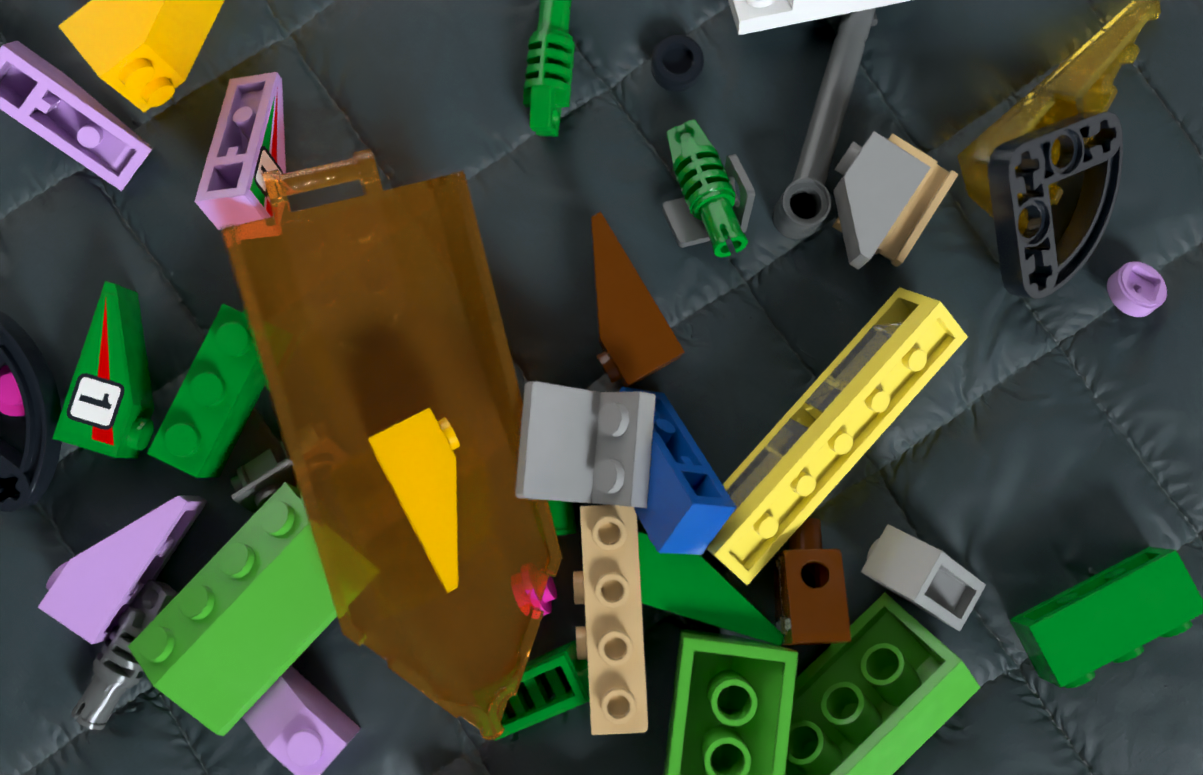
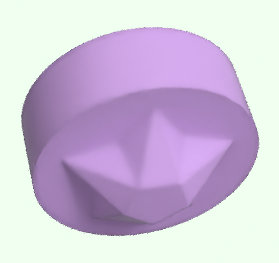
(1136, 289)

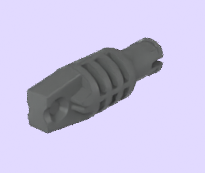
(115, 664)

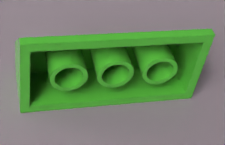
(240, 617)
(874, 697)
(730, 706)

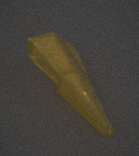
(1074, 87)

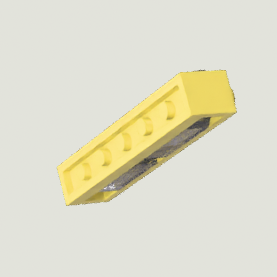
(833, 427)

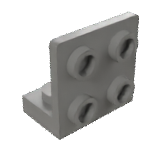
(585, 445)

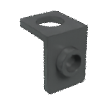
(691, 231)

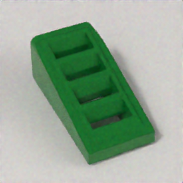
(565, 698)

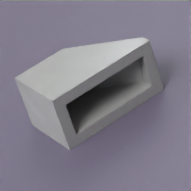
(873, 193)
(923, 576)

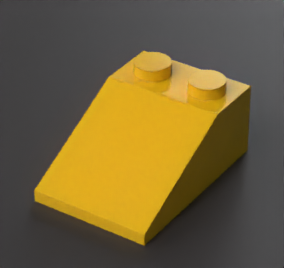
(142, 44)

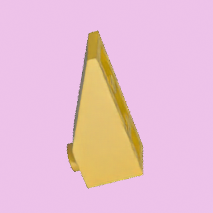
(422, 474)

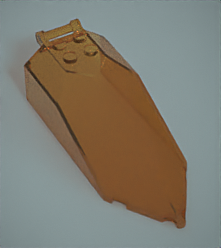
(356, 327)

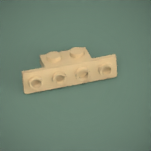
(614, 622)

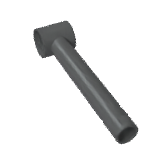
(825, 127)

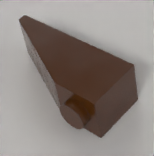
(630, 324)

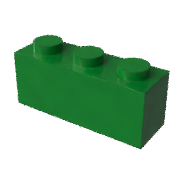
(212, 400)
(1109, 617)

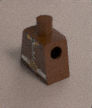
(804, 612)

